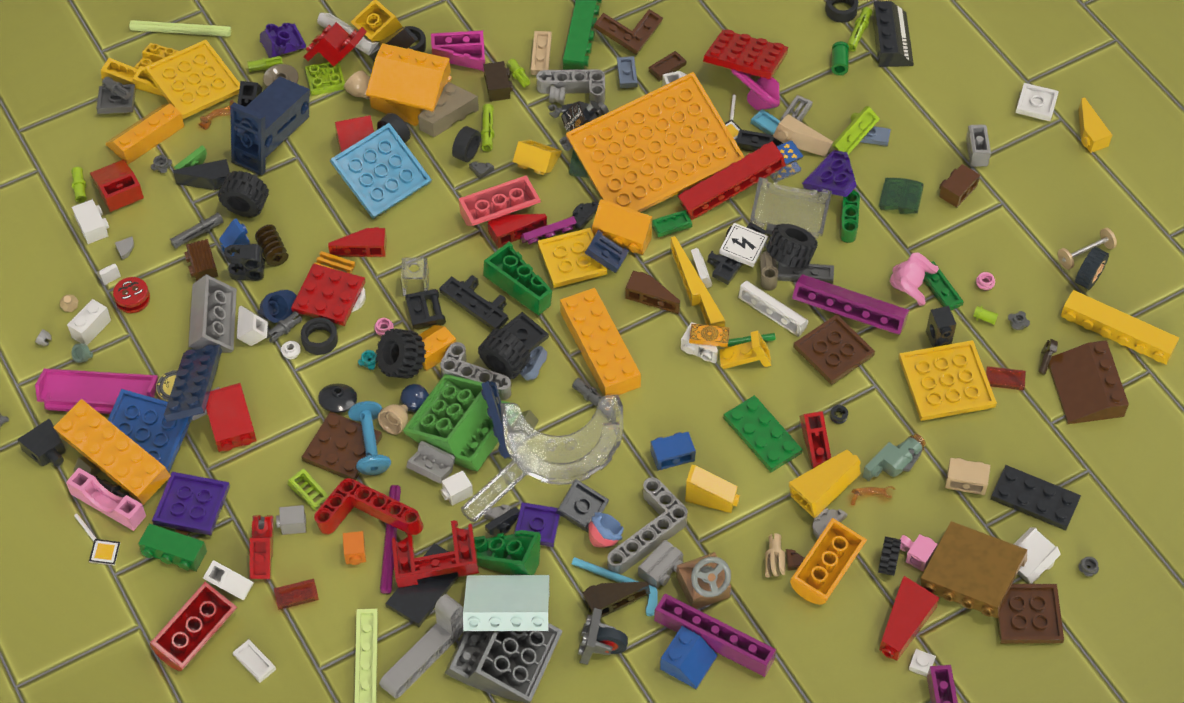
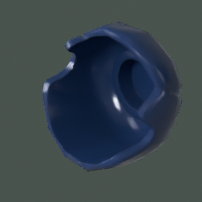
(413, 397)

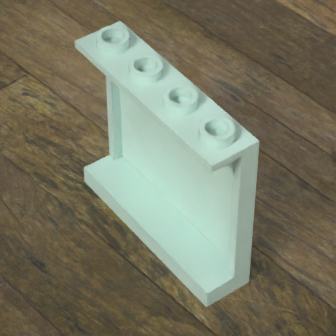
(506, 603)

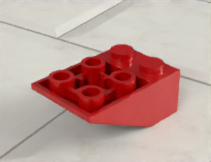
(117, 185)

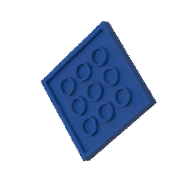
(144, 423)

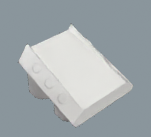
(1040, 555)

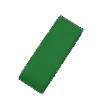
(850, 217)

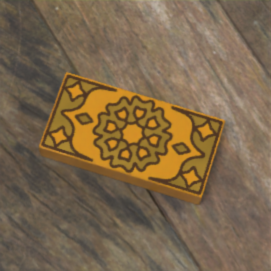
(709, 335)

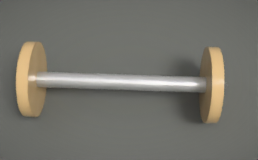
(1107, 238)

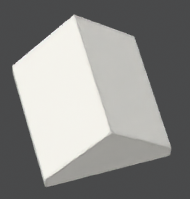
(108, 274)

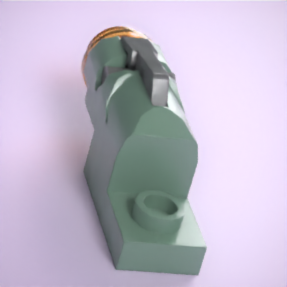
(895, 459)

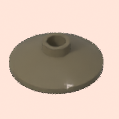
(282, 70)

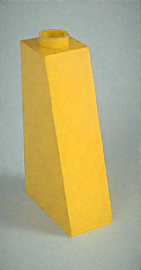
(825, 482)

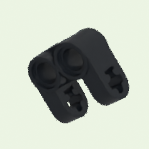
(247, 259)

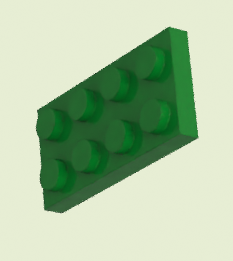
(762, 433)

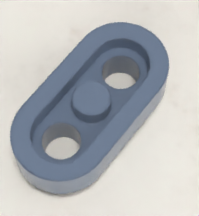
(538, 357)

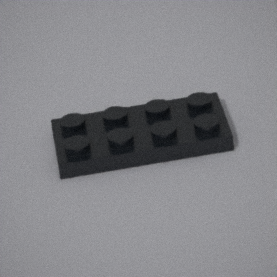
(1035, 497)

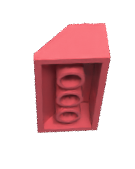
(498, 201)

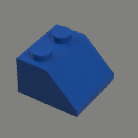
(688, 658)

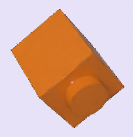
(354, 547)

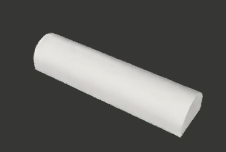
(364, 44)
(772, 308)

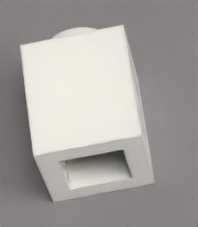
(456, 488)

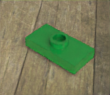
(671, 223)

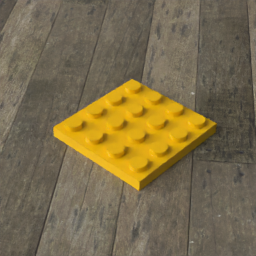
(193, 79)
(947, 380)

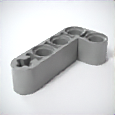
(575, 81)
(460, 368)

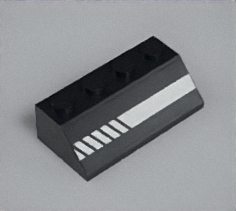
(891, 35)

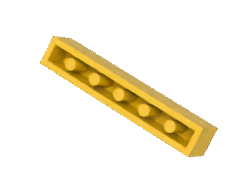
(1119, 327)

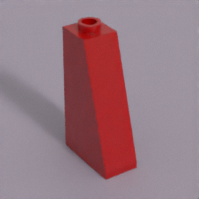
(909, 614)

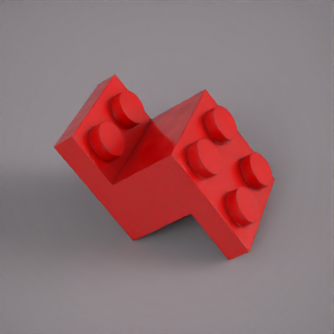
(334, 43)

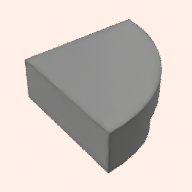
(125, 247)
(495, 512)

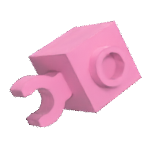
(919, 551)

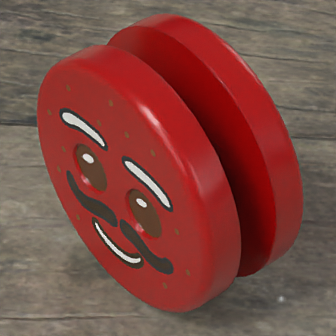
(131, 295)

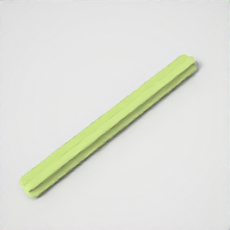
(181, 28)

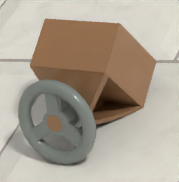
(704, 580)

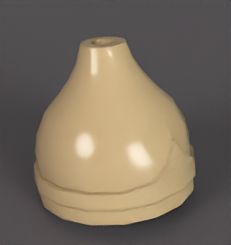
(357, 84)
(393, 418)

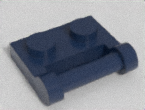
(606, 252)

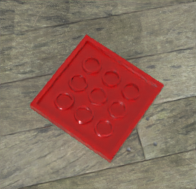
(746, 54)

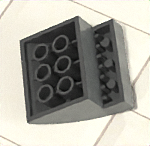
(504, 661)

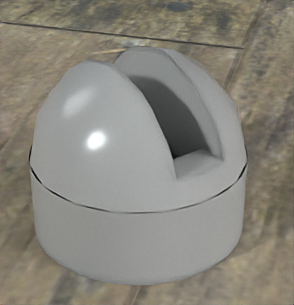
(42, 337)

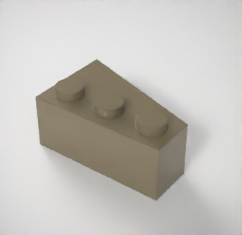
(451, 107)

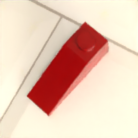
(512, 226)
(364, 243)
(815, 437)

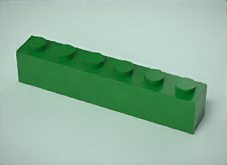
(581, 34)

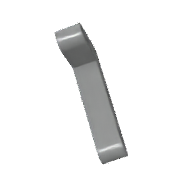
(652, 530)
(428, 649)

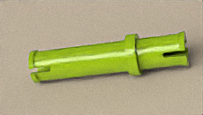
(864, 16)
(487, 132)

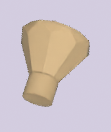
(69, 303)

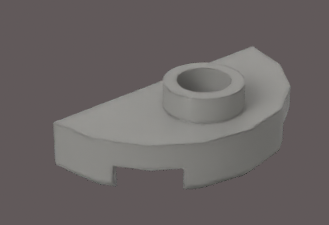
(822, 520)

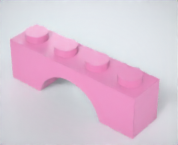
(121, 509)

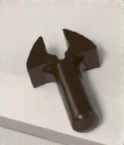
(1048, 349)

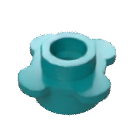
(368, 355)

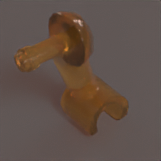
(206, 123)
(870, 491)

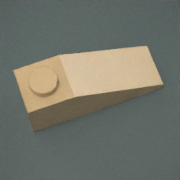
(802, 136)

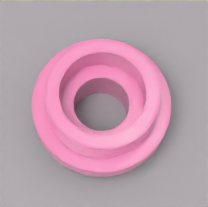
(985, 277)
(381, 323)

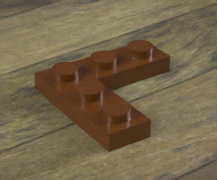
(627, 38)

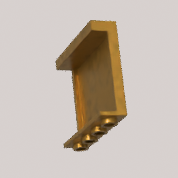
(973, 569)

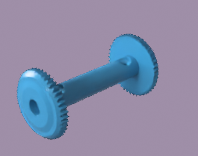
(365, 413)

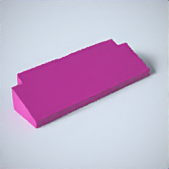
(64, 388)

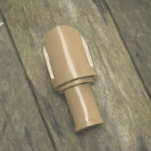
(774, 557)

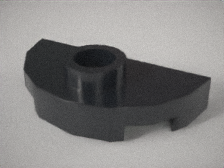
(583, 214)
(503, 523)

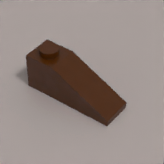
(648, 291)

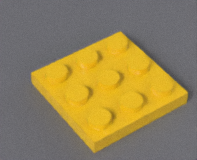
(567, 259)

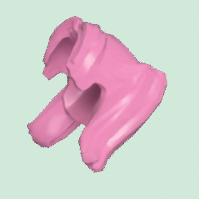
(910, 275)

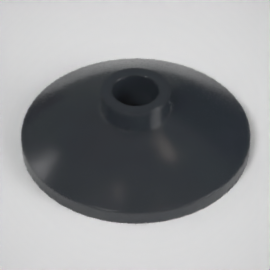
(337, 397)

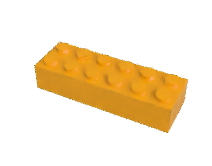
(600, 343)
(112, 451)

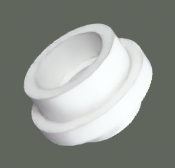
(290, 354)

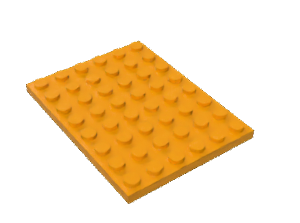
(655, 145)

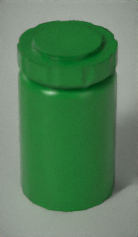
(840, 58)

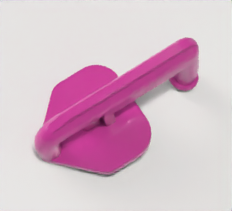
(763, 93)

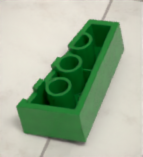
(517, 279)

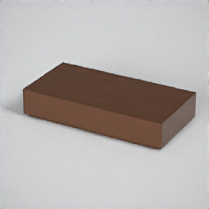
(667, 65)

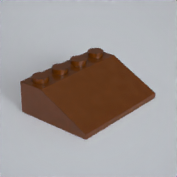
(1088, 383)

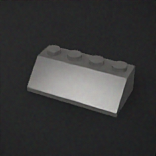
(212, 314)

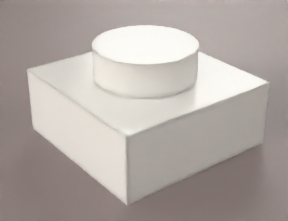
(921, 662)

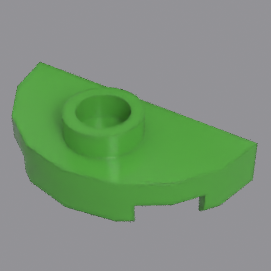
(195, 158)

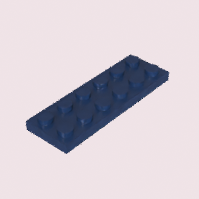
(193, 382)

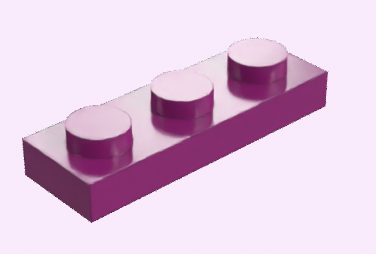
(548, 231)

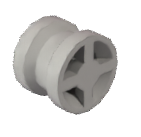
(557, 95)

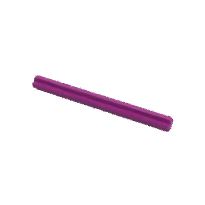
(388, 562)

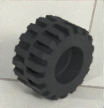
(243, 194)
(791, 245)
(400, 353)
(504, 353)

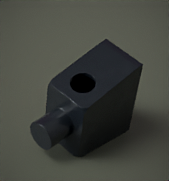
(43, 444)

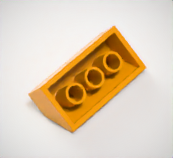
(146, 133)

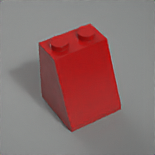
(352, 131)
(230, 418)

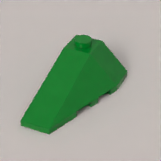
(510, 553)

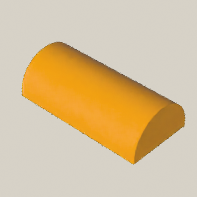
(827, 562)

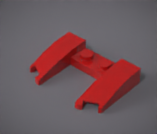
(461, 560)

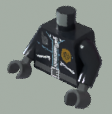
(574, 116)

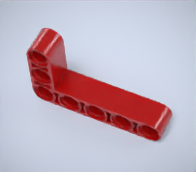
(355, 494)

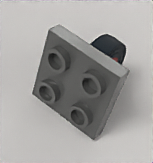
(600, 638)

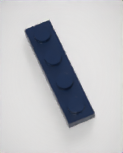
(491, 395)

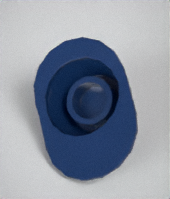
(277, 305)

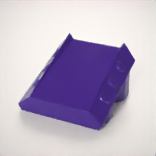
(281, 39)

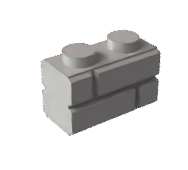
(978, 145)
(660, 564)

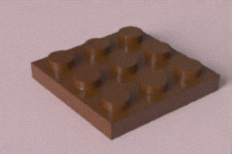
(834, 349)
(338, 446)
(1031, 615)

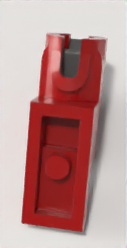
(261, 547)

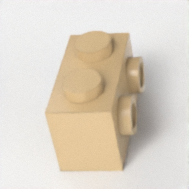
(967, 476)

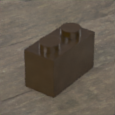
(497, 82)

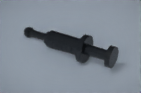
(115, 489)

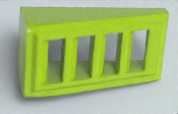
(304, 475)

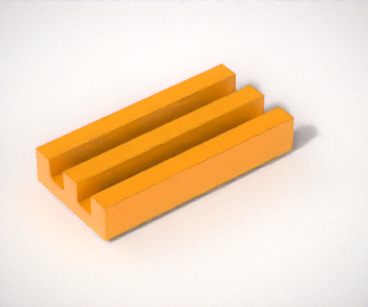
(335, 262)

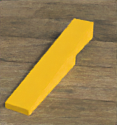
(129, 75)
(694, 286)

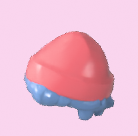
(604, 530)

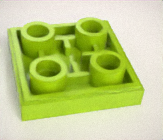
(324, 78)

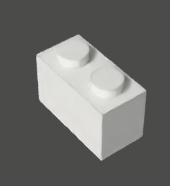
(90, 221)
(89, 322)

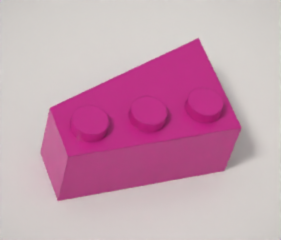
(460, 47)

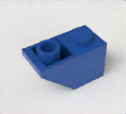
(234, 235)

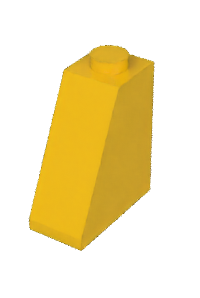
(710, 490)

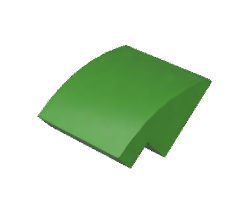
(455, 422)

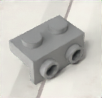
(431, 462)

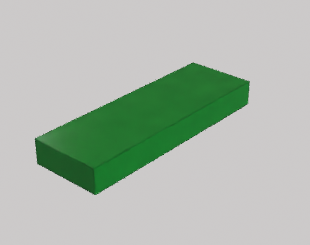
(943, 289)

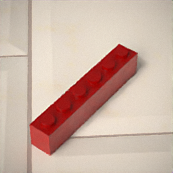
(731, 180)

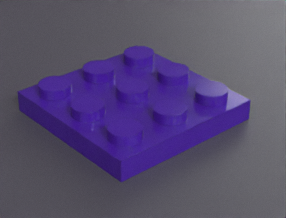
(191, 503)

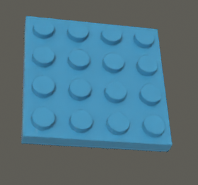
(380, 170)

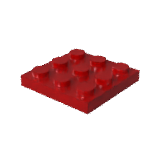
(328, 294)

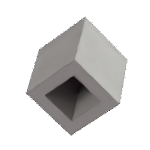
(292, 520)

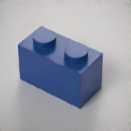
(672, 450)

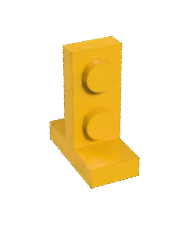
(746, 353)

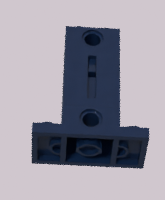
(266, 123)

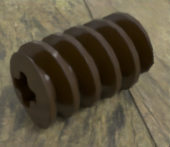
(272, 246)

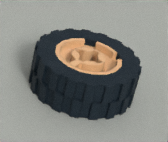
(1092, 268)

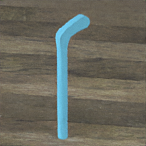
(653, 596)

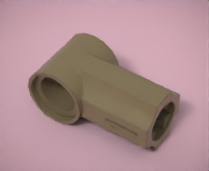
(769, 271)

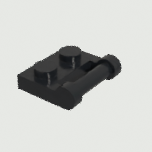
(419, 311)

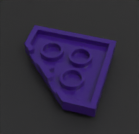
(833, 175)

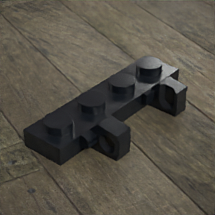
(726, 267)
(463, 295)

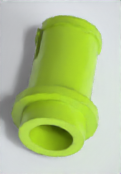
(985, 315)

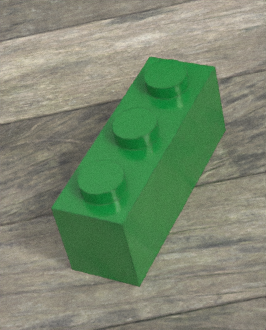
(172, 547)

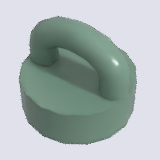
(81, 353)

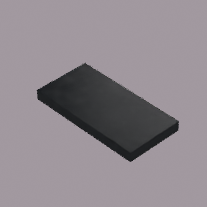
(419, 600)

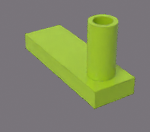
(860, 125)

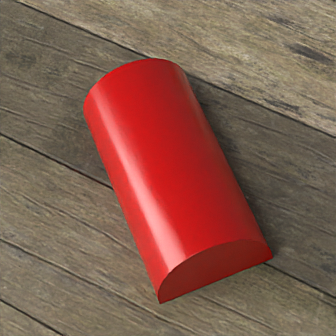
(192, 627)

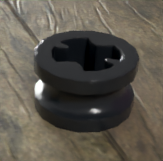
(839, 408)

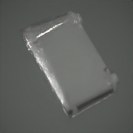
(790, 205)

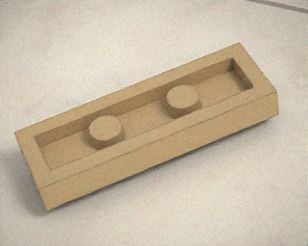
(541, 51)

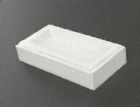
(701, 267)
(254, 660)

